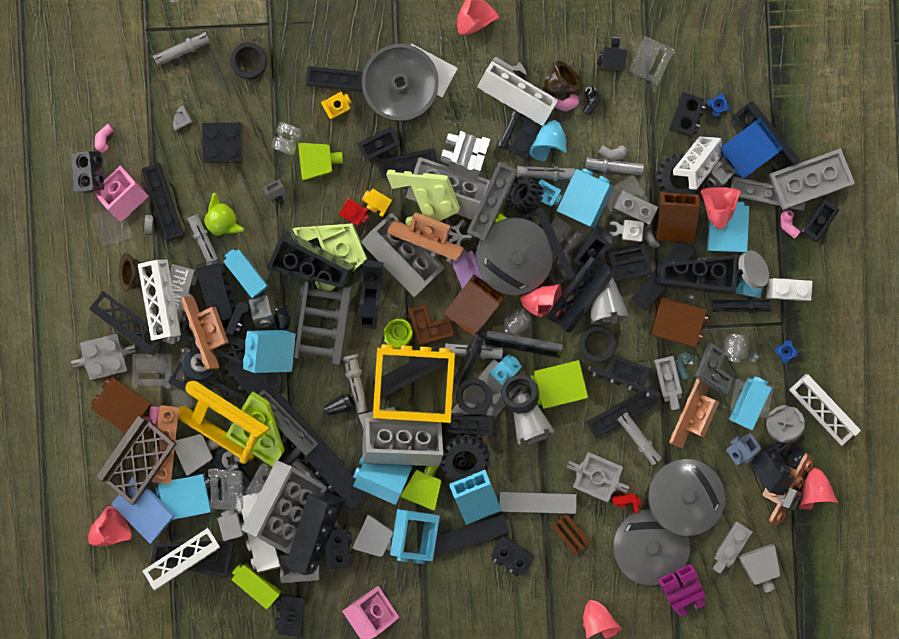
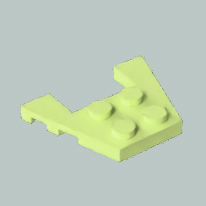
(431, 191)
(338, 240)

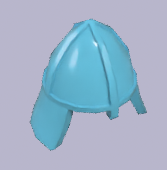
(549, 137)

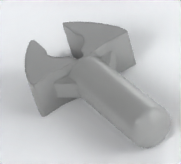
(519, 67)

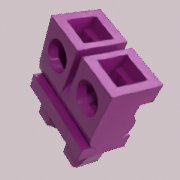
(683, 593)

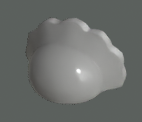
(649, 237)

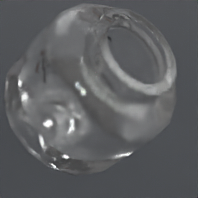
(518, 322)
(735, 347)

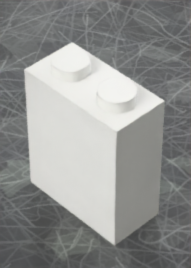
(789, 289)

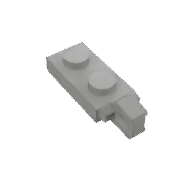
(669, 381)
(731, 546)

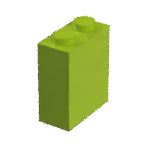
(560, 384)
(255, 584)

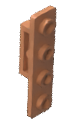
(427, 234)
(206, 329)
(695, 415)
(168, 424)
(804, 466)

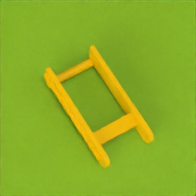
(197, 421)

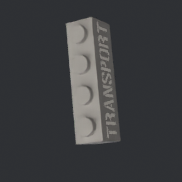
(182, 282)

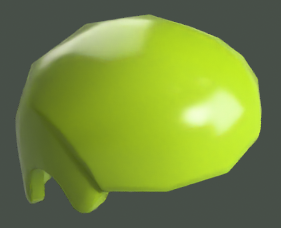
(398, 333)

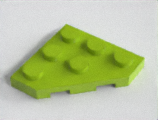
(269, 445)

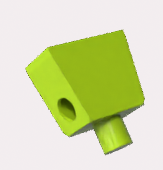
(317, 160)
(423, 487)

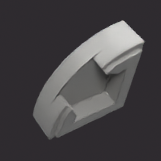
(181, 118)

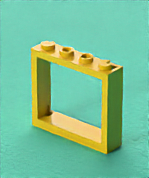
(408, 415)

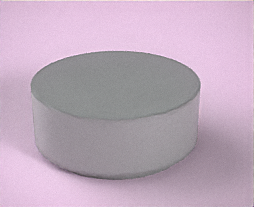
(148, 224)

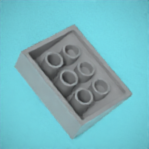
(280, 506)

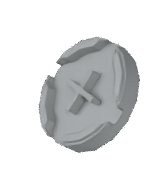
(754, 269)
(785, 424)

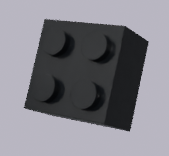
(222, 142)

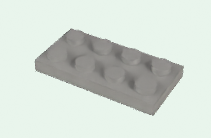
(811, 179)
(476, 396)

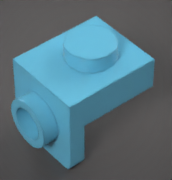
(551, 194)
(744, 289)
(506, 369)

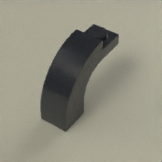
(370, 294)

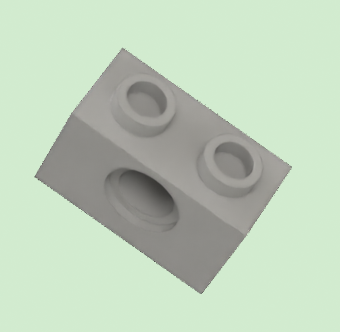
(635, 207)
(230, 525)

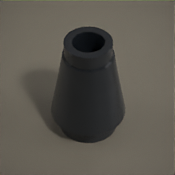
(339, 405)

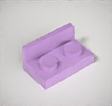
(466, 267)

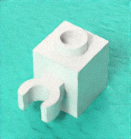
(629, 231)

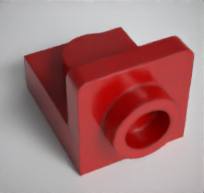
(354, 212)
(624, 500)

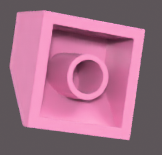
(121, 194)
(371, 614)

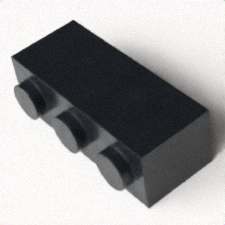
(215, 288)

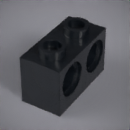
(683, 113)
(87, 171)

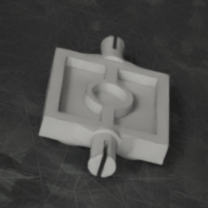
(103, 356)
(597, 476)

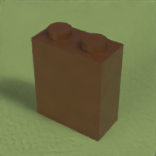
(677, 217)
(474, 305)
(679, 322)
(119, 404)

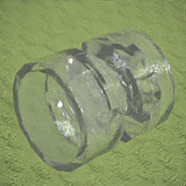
(284, 145)

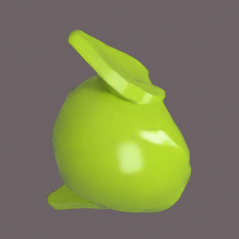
(221, 218)

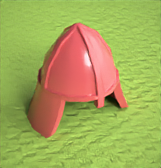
(475, 16)
(720, 204)
(542, 299)
(816, 489)
(109, 529)
(598, 619)

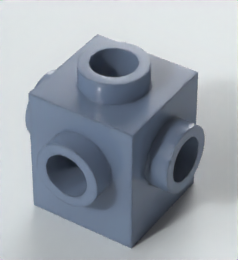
(743, 449)

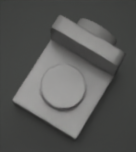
(719, 174)
(261, 311)

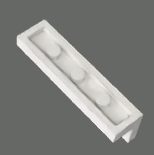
(702, 161)
(163, 298)
(829, 404)
(185, 565)

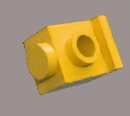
(334, 112)
(376, 201)

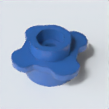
(723, 105)
(781, 351)

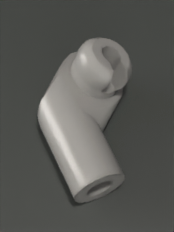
(615, 154)

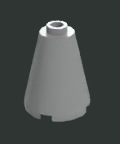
(609, 306)
(530, 426)

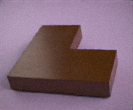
(425, 329)

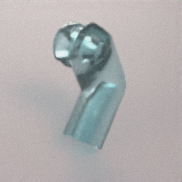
(681, 363)

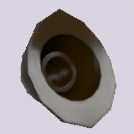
(562, 79)
(129, 272)

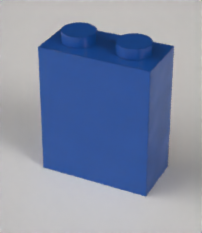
(751, 148)

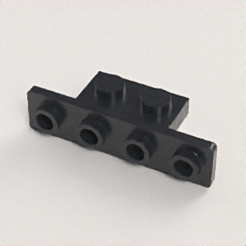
(627, 372)

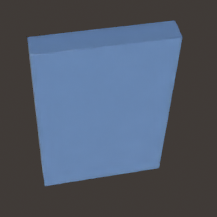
(147, 516)

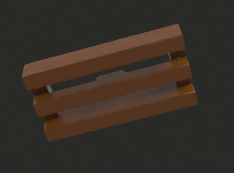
(580, 546)

